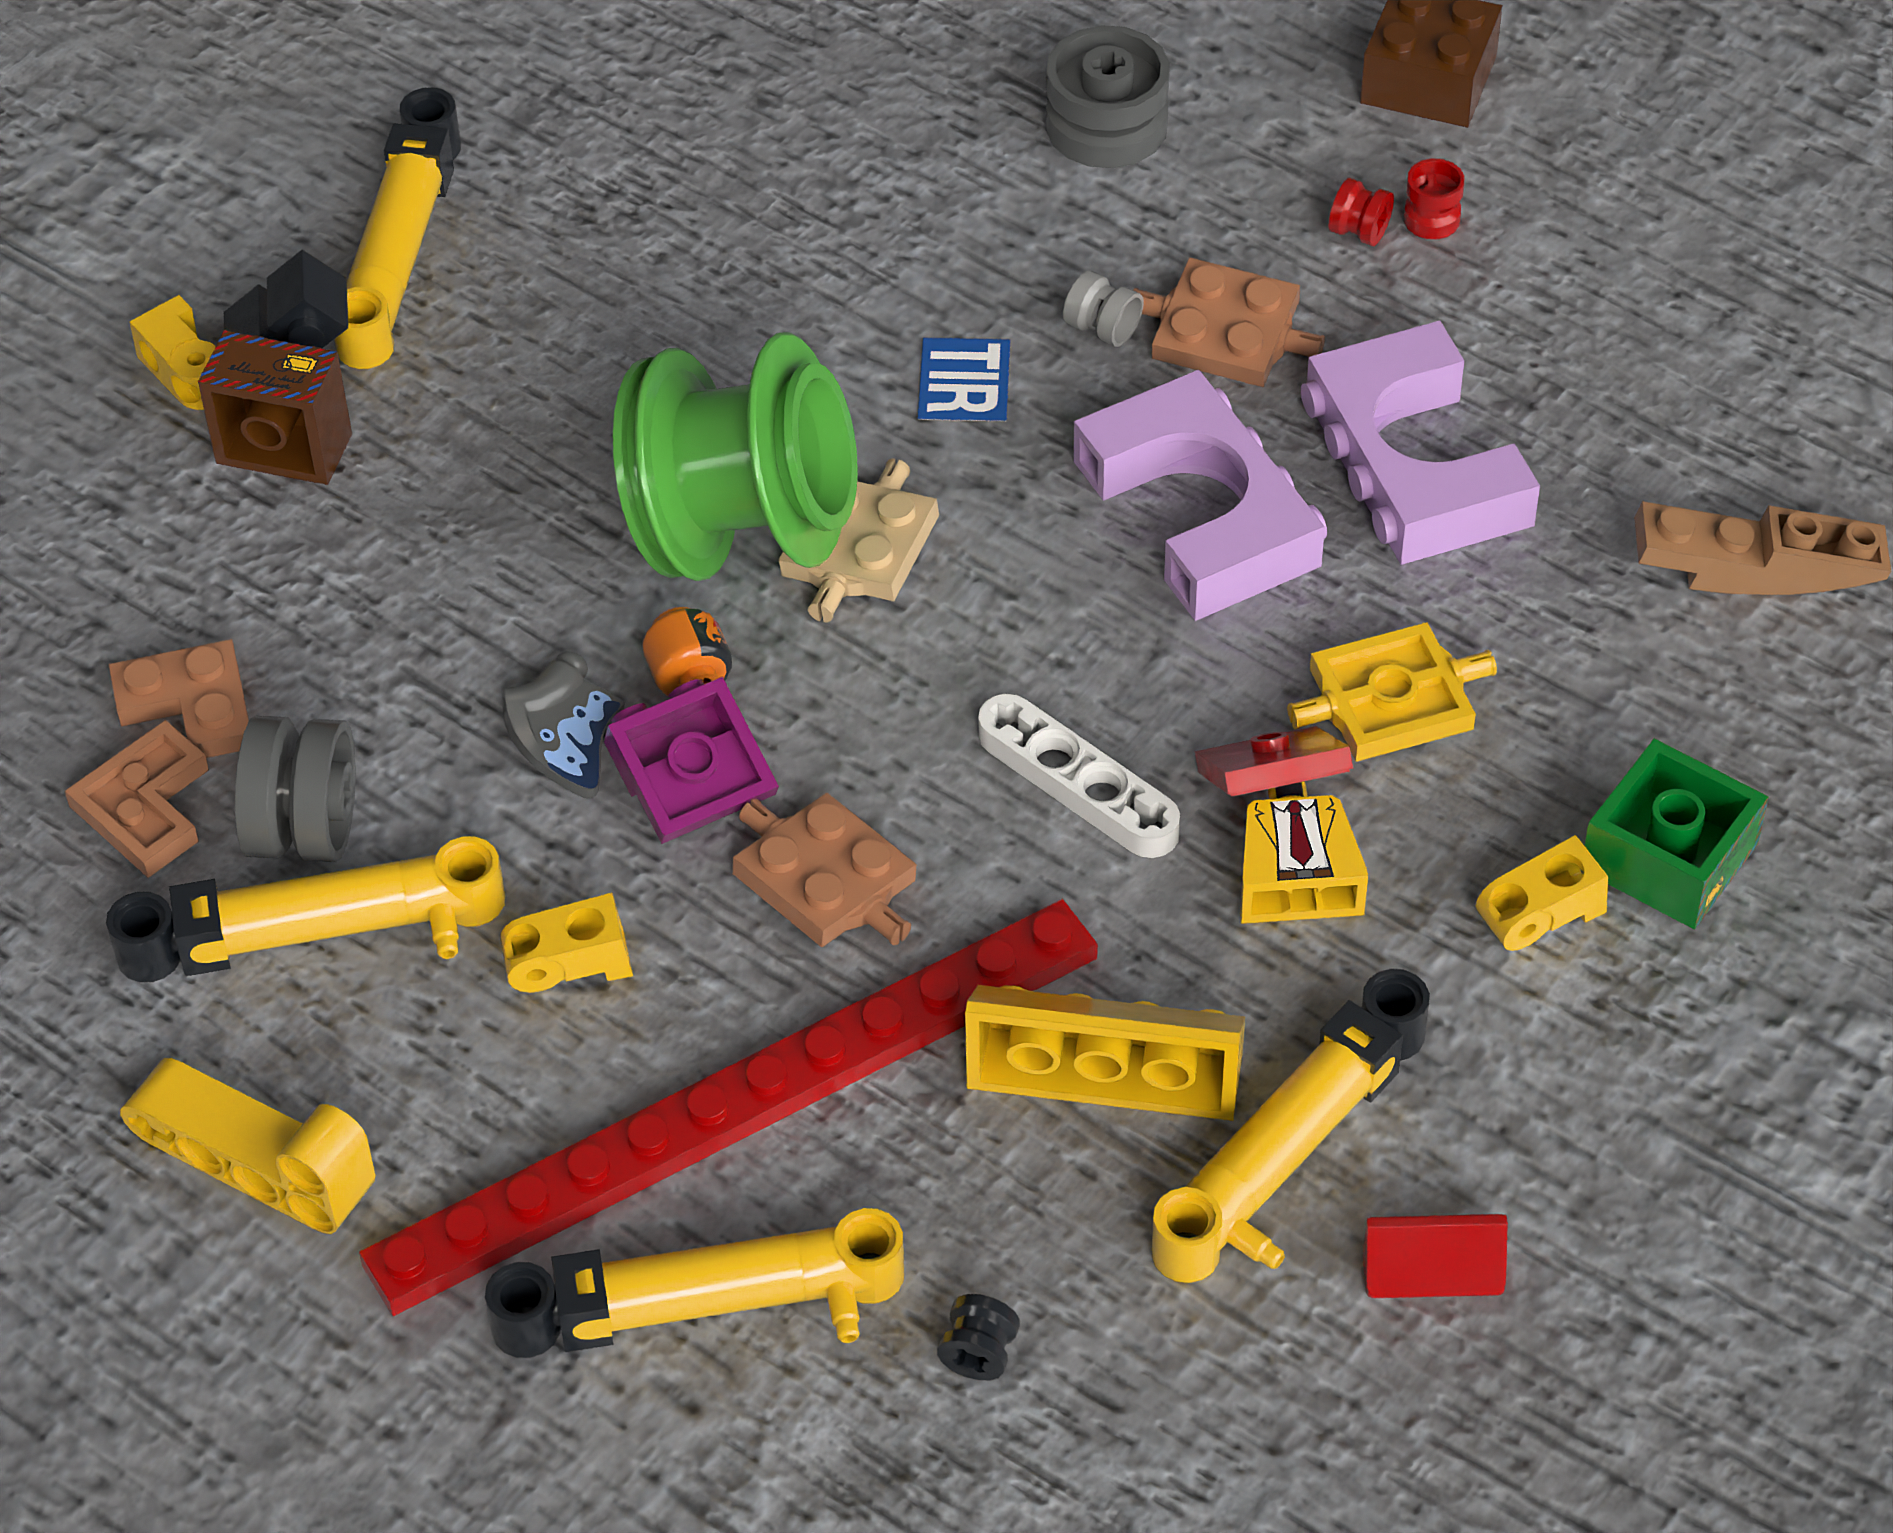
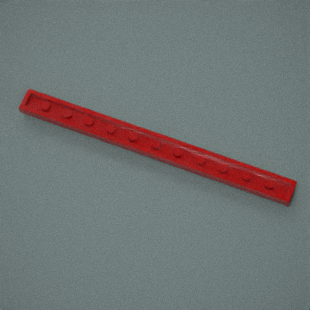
(718, 1110)

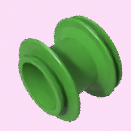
(733, 458)

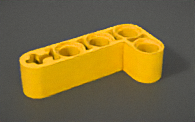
(301, 1169)

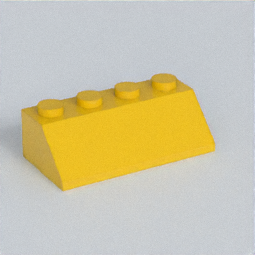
(1103, 1051)

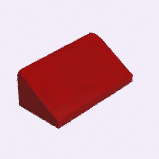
(1435, 1255)

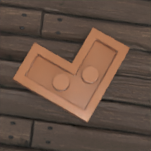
(192, 682)
(130, 795)

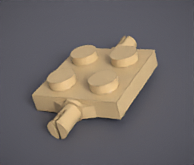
(873, 546)

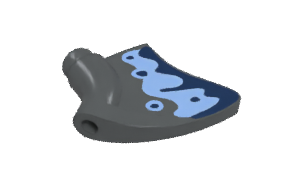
(562, 723)

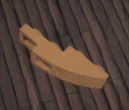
(1773, 556)

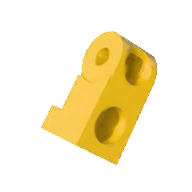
(171, 349)
(1544, 895)
(566, 945)

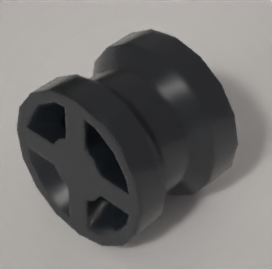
(978, 1337)

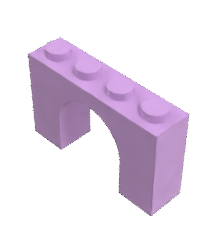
(1194, 431)
(1414, 502)

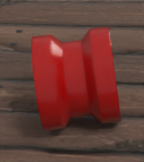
(1361, 211)

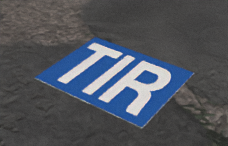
(964, 379)

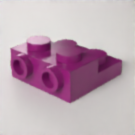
(689, 758)

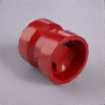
(1433, 198)

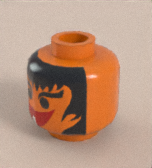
(686, 647)

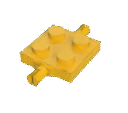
(1392, 691)

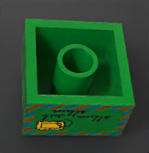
(1675, 832)

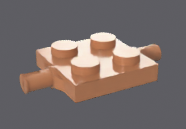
(1228, 322)
(825, 870)

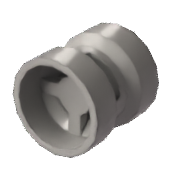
(1103, 308)

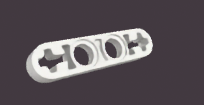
(1085, 768)

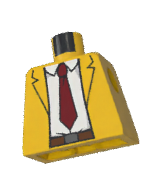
(1300, 859)

